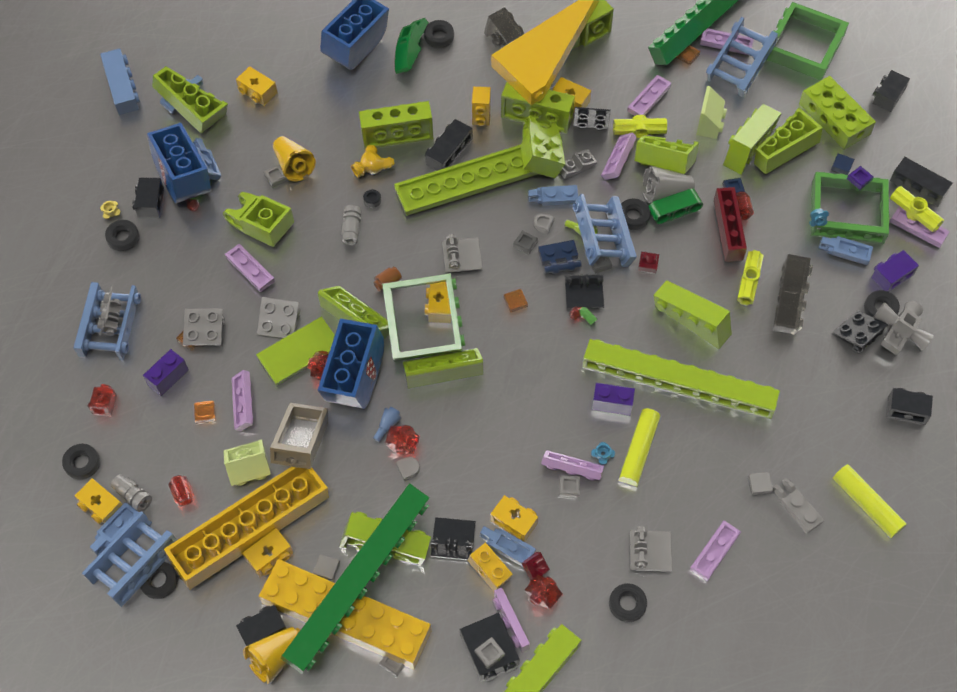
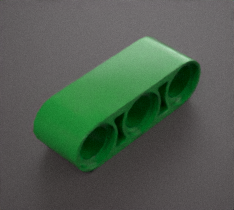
(675, 206)

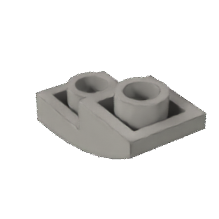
(578, 163)

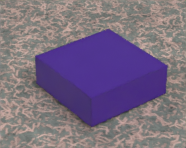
(860, 177)

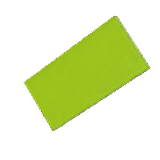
(293, 352)

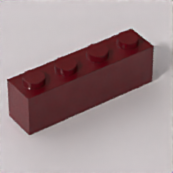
(730, 224)

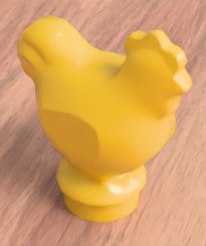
(371, 162)

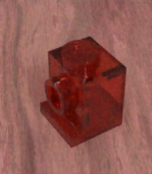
(102, 400)

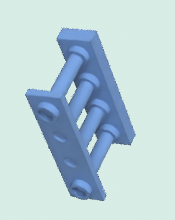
(751, 71)
(617, 224)
(92, 311)
(141, 570)

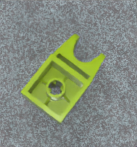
(598, 24)
(542, 148)
(260, 218)

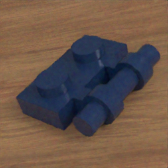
(559, 252)

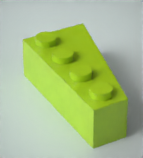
(193, 103)
(749, 137)
(788, 141)
(695, 313)
(360, 528)

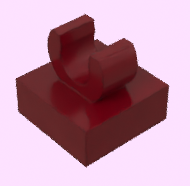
(648, 262)
(535, 565)

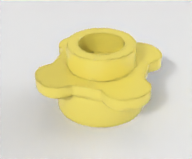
(110, 205)

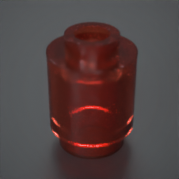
(745, 205)
(181, 490)

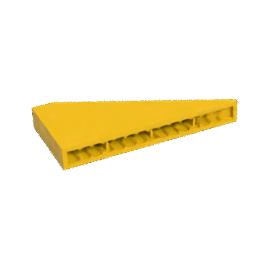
(538, 55)

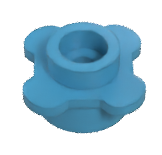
(818, 217)
(603, 447)

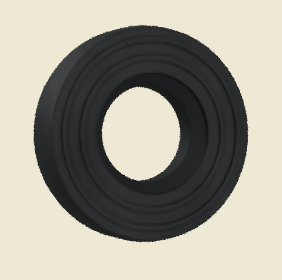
(442, 41)
(642, 207)
(117, 226)
(880, 295)
(86, 471)
(164, 590)
(631, 590)

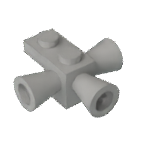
(903, 327)

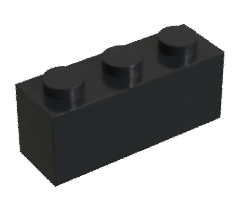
(449, 145)
(921, 181)

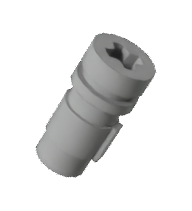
(351, 220)
(129, 491)

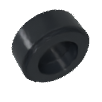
(372, 198)

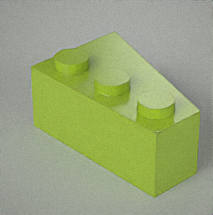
(666, 155)

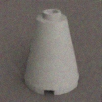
(664, 183)

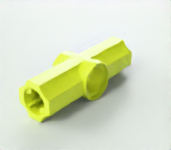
(640, 126)
(917, 209)
(748, 285)

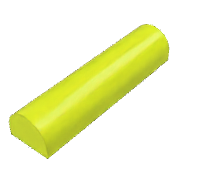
(639, 447)
(869, 501)

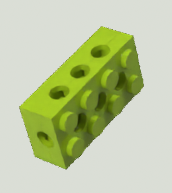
(545, 109)
(837, 112)
(396, 119)

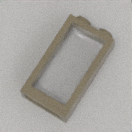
(299, 436)

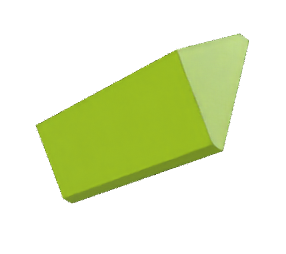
(346, 306)
(443, 368)

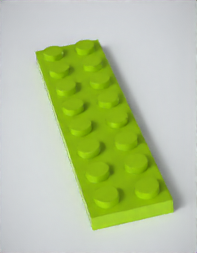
(461, 180)

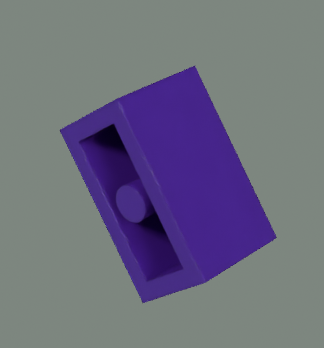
(894, 271)
(165, 372)
(613, 399)

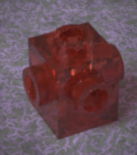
(317, 364)
(402, 439)
(543, 592)

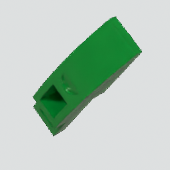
(407, 45)

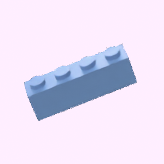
(119, 81)

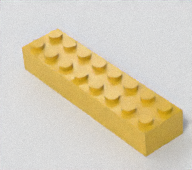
(245, 523)
(368, 626)

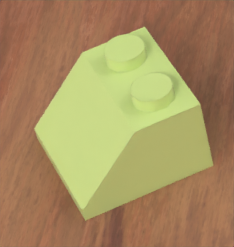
(711, 115)
(246, 463)

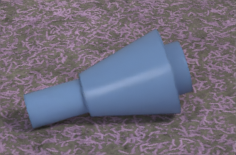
(389, 418)

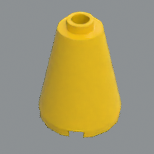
(293, 159)
(267, 652)

